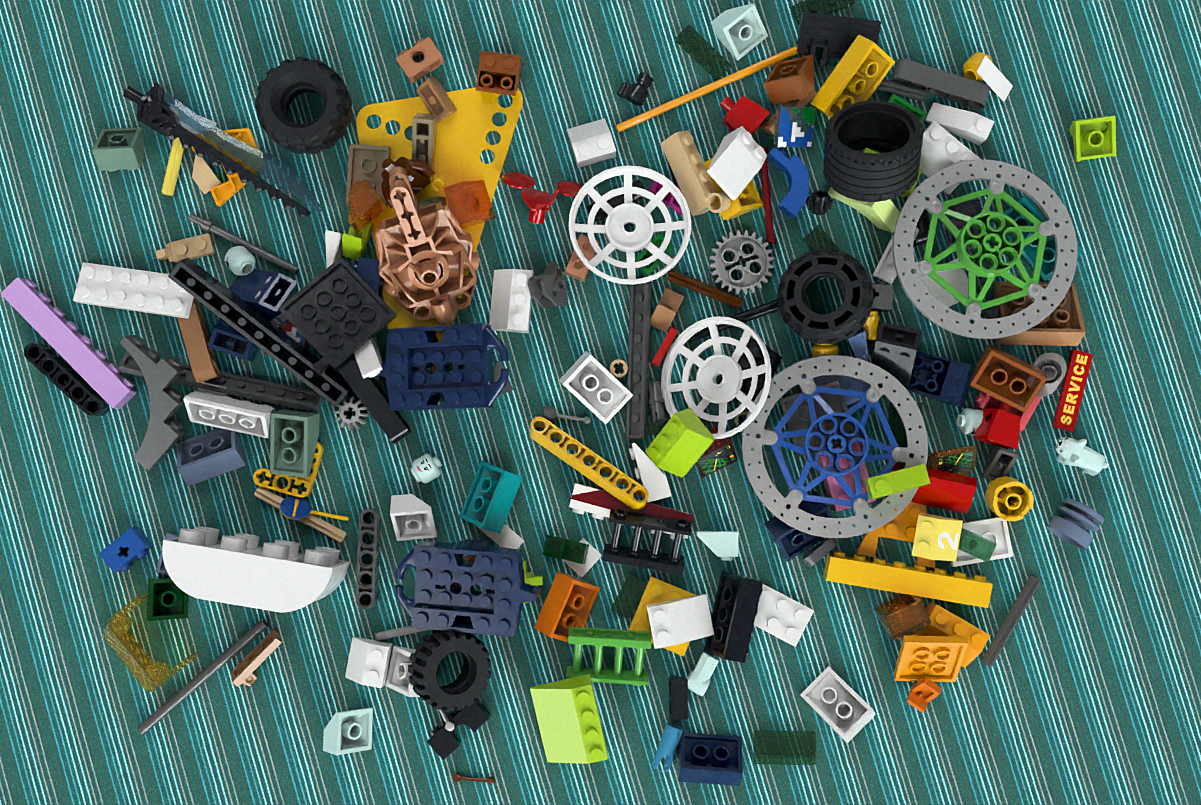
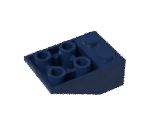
(265, 291)
(231, 341)
(941, 379)

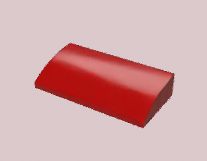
(946, 490)

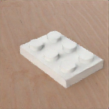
(992, 529)
(781, 615)

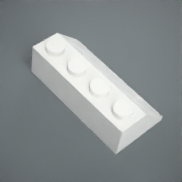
(229, 413)

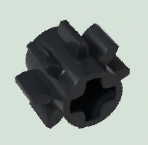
(819, 202)

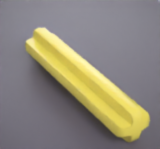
(172, 168)

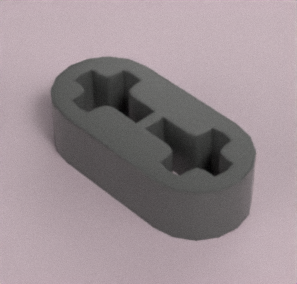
(819, 551)

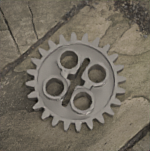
(734, 246)

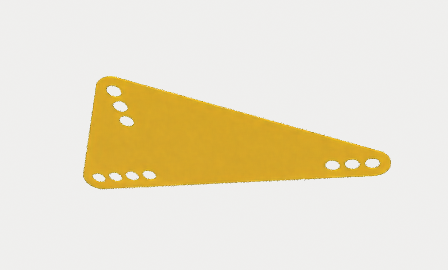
(456, 159)

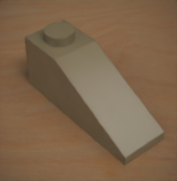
(424, 138)

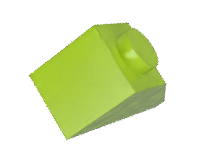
(896, 481)

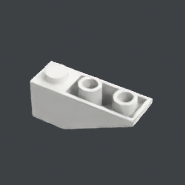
(369, 359)
(650, 475)

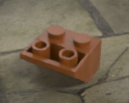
(499, 73)

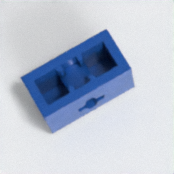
(115, 554)

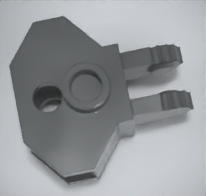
(550, 286)

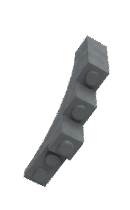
(164, 401)

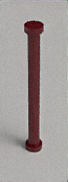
(767, 202)

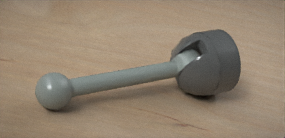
(551, 414)

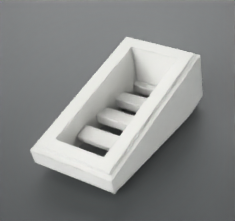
(333, 246)

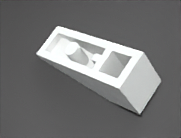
(961, 122)

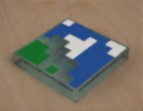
(794, 126)

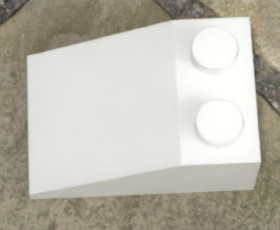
(736, 162)
(595, 387)
(679, 620)
(838, 704)

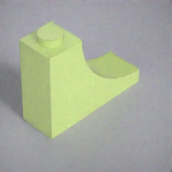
(881, 214)

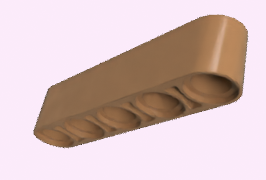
(196, 343)

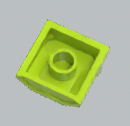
(1094, 137)

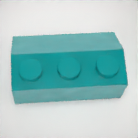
(490, 497)

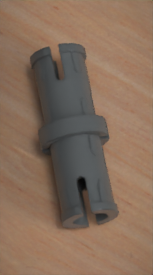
(656, 402)

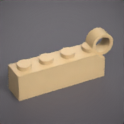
(692, 175)

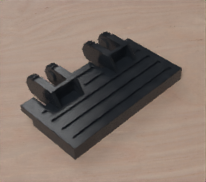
(833, 34)

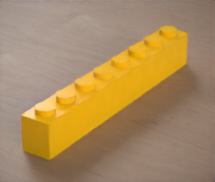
(907, 580)

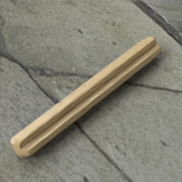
(312, 520)

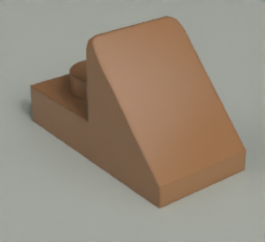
(666, 310)

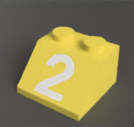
(937, 537)

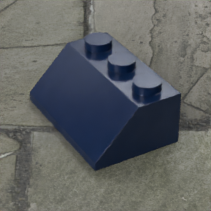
(790, 540)
(710, 759)

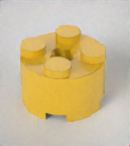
(1009, 498)

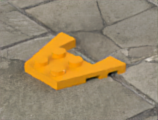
(226, 190)
(900, 528)

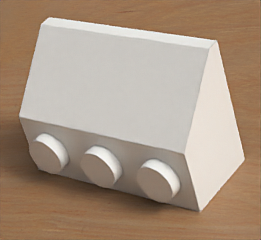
(942, 150)
(511, 301)

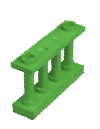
(609, 637)

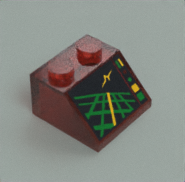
(716, 456)

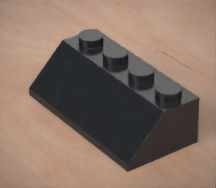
(733, 616)

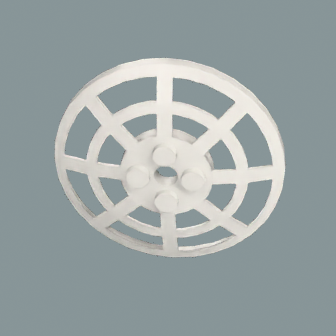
(634, 214)
(711, 368)

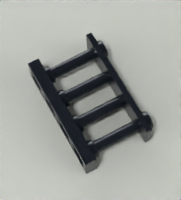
(643, 558)

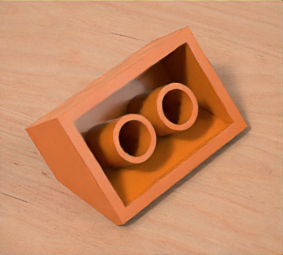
(566, 606)

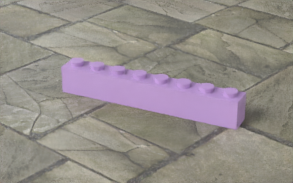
(69, 343)

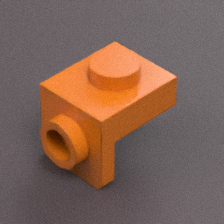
(922, 693)

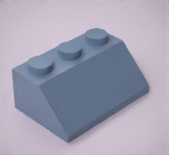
(209, 455)

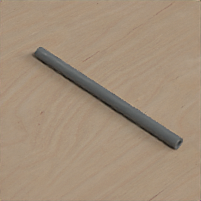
(202, 676)

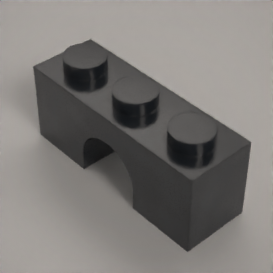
(445, 741)

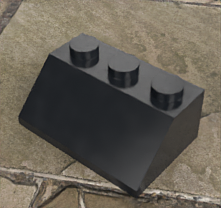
(744, 363)

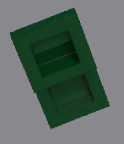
(565, 549)

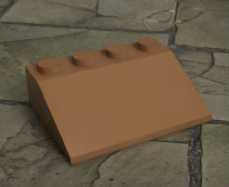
(1060, 328)

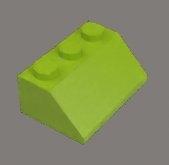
(680, 443)

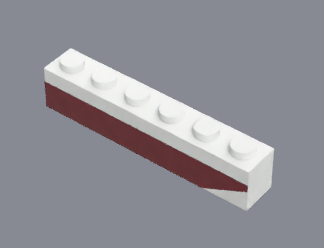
(600, 503)

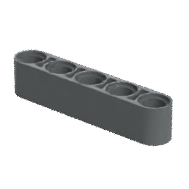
(941, 83)
(363, 567)

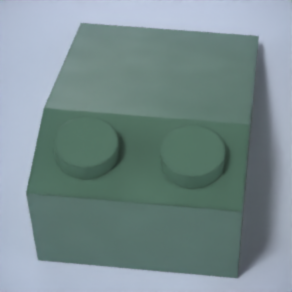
(293, 442)

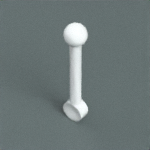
(449, 726)

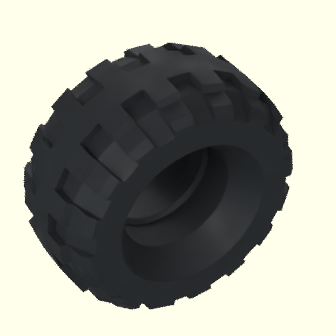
(288, 82)
(836, 325)

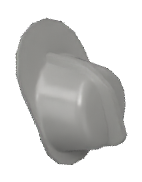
(1055, 370)

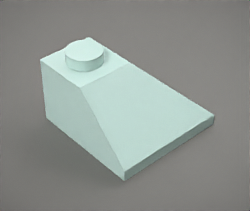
(739, 29)
(349, 732)

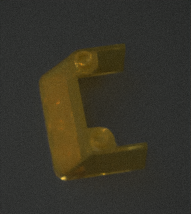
(148, 674)

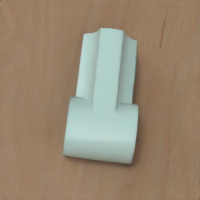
(699, 678)

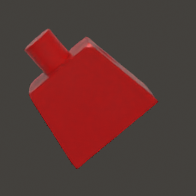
(743, 113)
(999, 427)

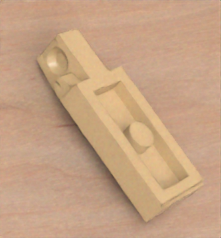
(190, 247)

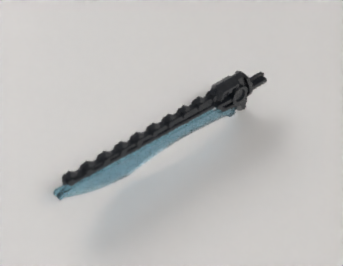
(156, 115)

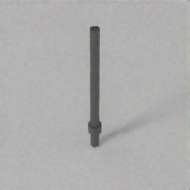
(209, 226)

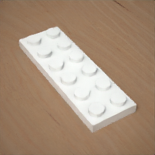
(132, 290)

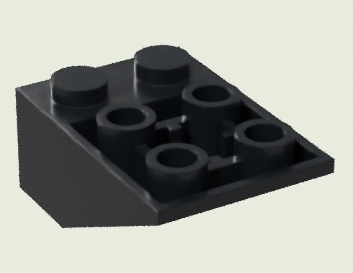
(897, 351)

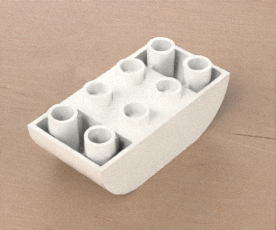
(251, 575)

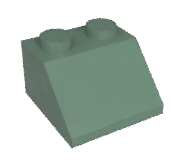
(119, 149)

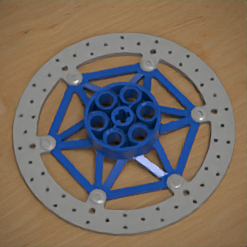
(870, 399)

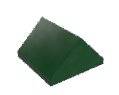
(165, 600)

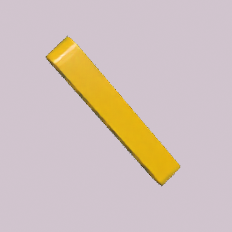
(591, 472)

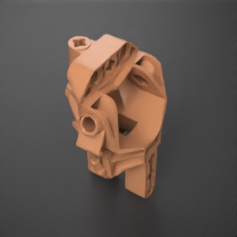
(423, 235)

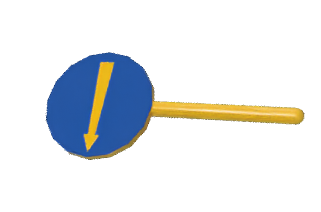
(298, 509)

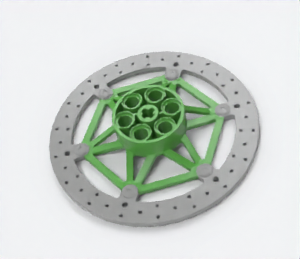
(1035, 189)

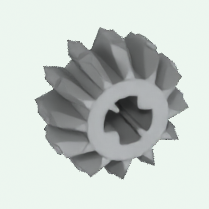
(343, 412)

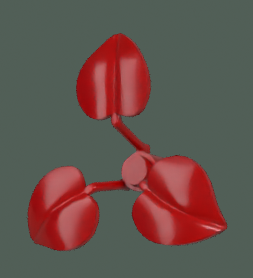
(537, 200)

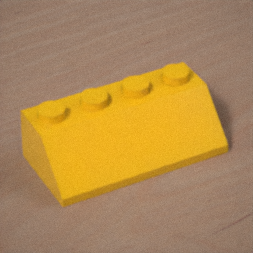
(853, 77)

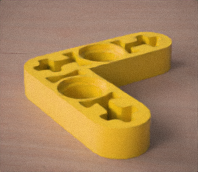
(308, 482)

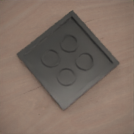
(801, 418)

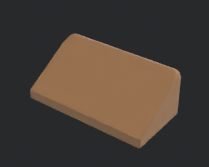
(436, 98)

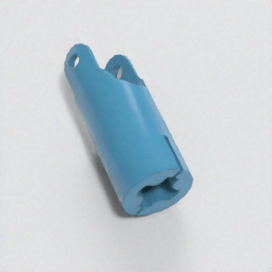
(667, 746)

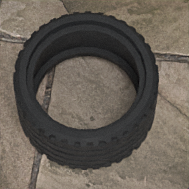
(872, 126)

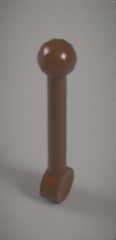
(457, 777)

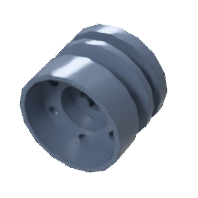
(1075, 524)

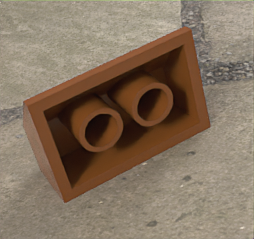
(1007, 378)

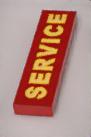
(1072, 390)

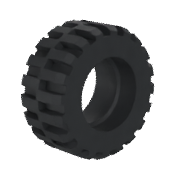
(469, 682)

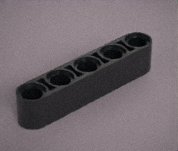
(57, 377)
(374, 400)

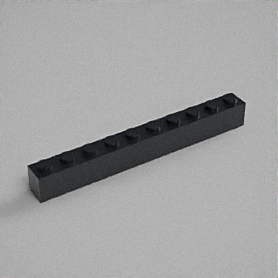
(258, 330)

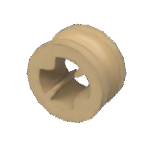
(612, 369)

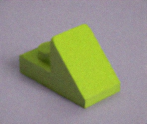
(355, 244)

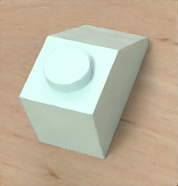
(721, 543)

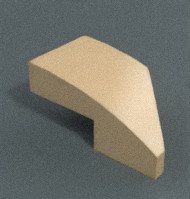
(204, 175)

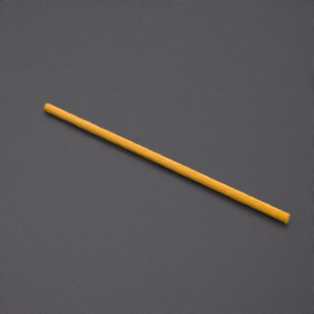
(707, 89)

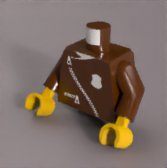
(417, 171)

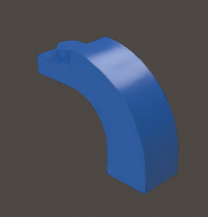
(797, 178)

